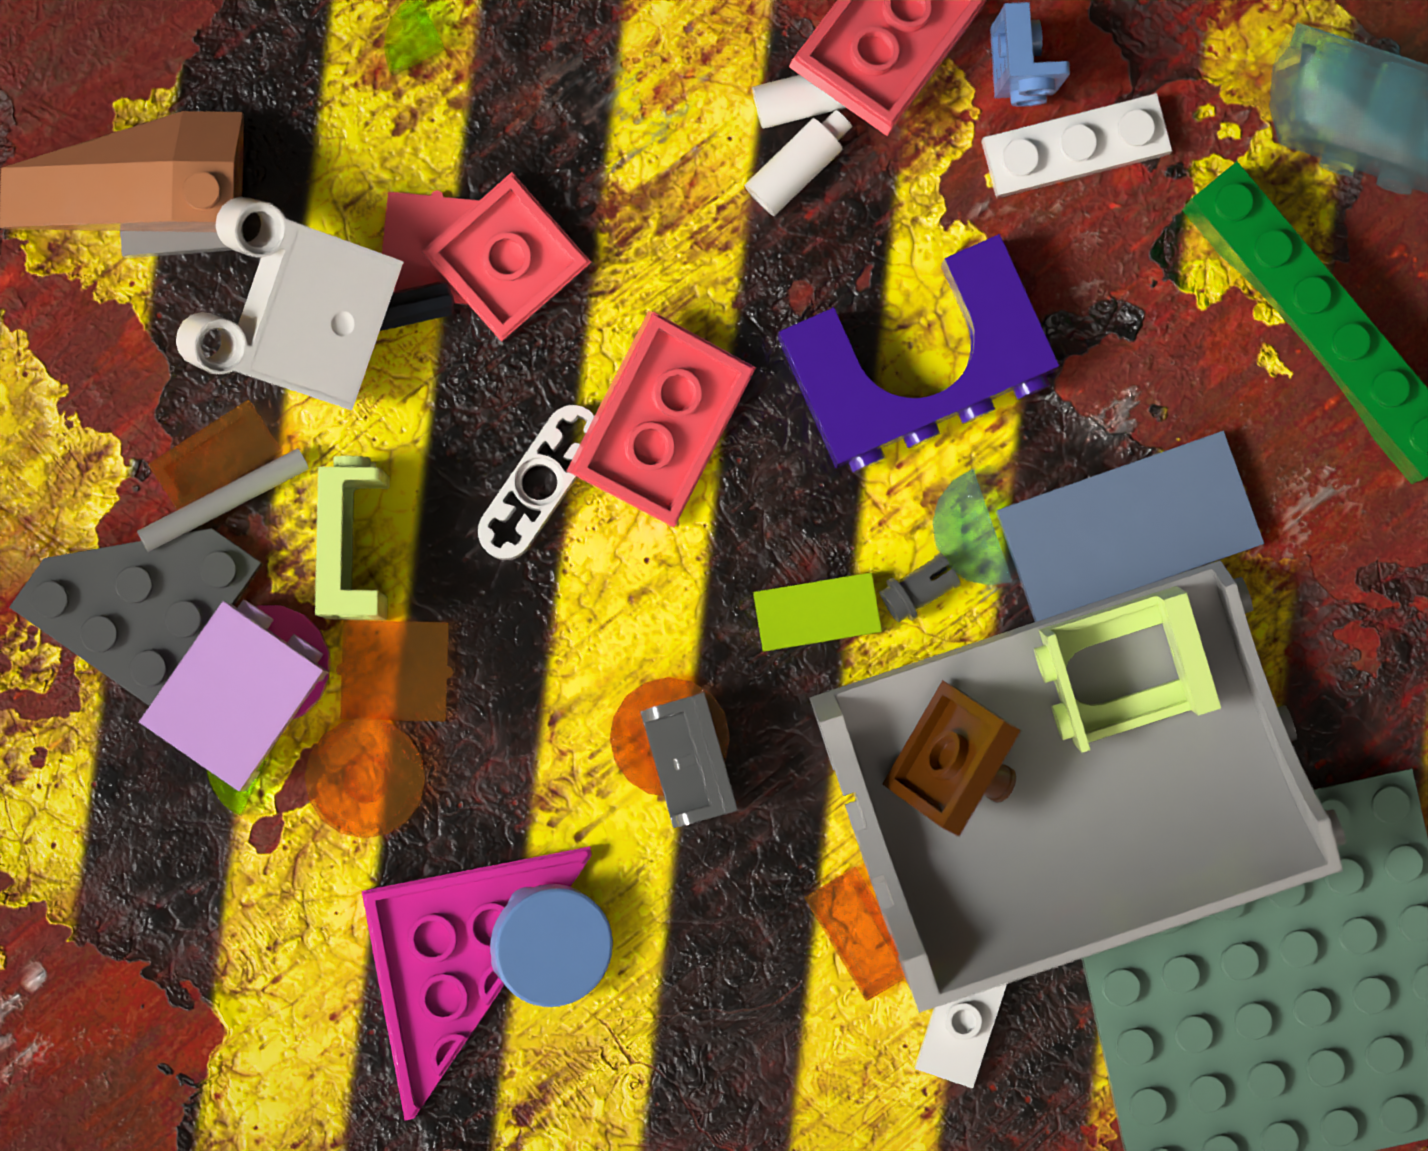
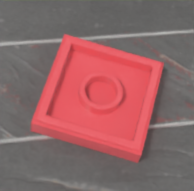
(506, 257)

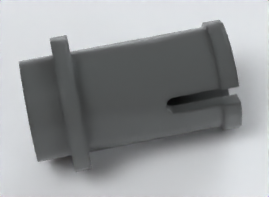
(917, 589)

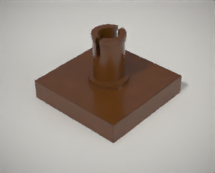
(954, 759)

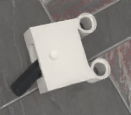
(308, 308)

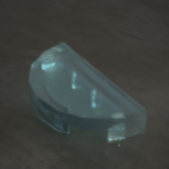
(967, 535)

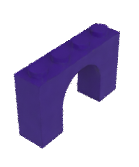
(1005, 356)

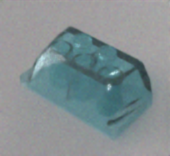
(1352, 107)

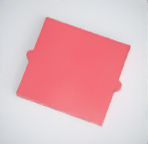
(411, 226)

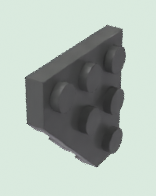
(136, 608)

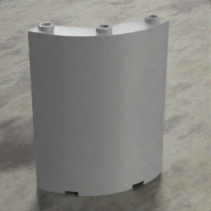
(1089, 841)

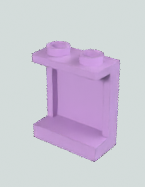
(234, 693)

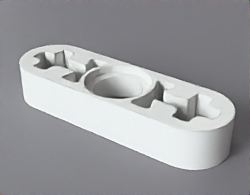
(499, 510)

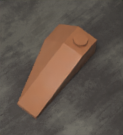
(141, 178)

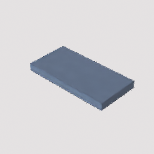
(1130, 526)

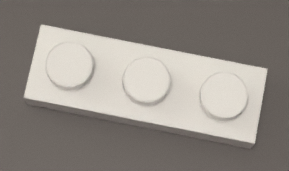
(1076, 146)

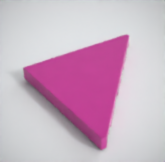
(436, 959)

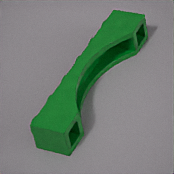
(1289, 275)

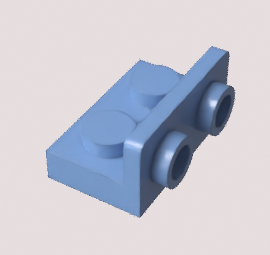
(1014, 46)

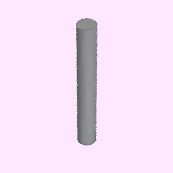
(222, 500)

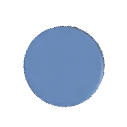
(551, 945)

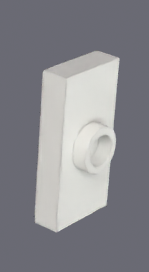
(959, 1036)

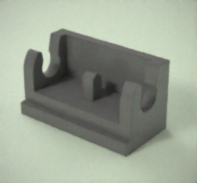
(688, 760)

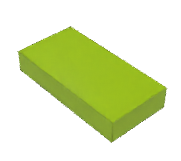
(817, 612)

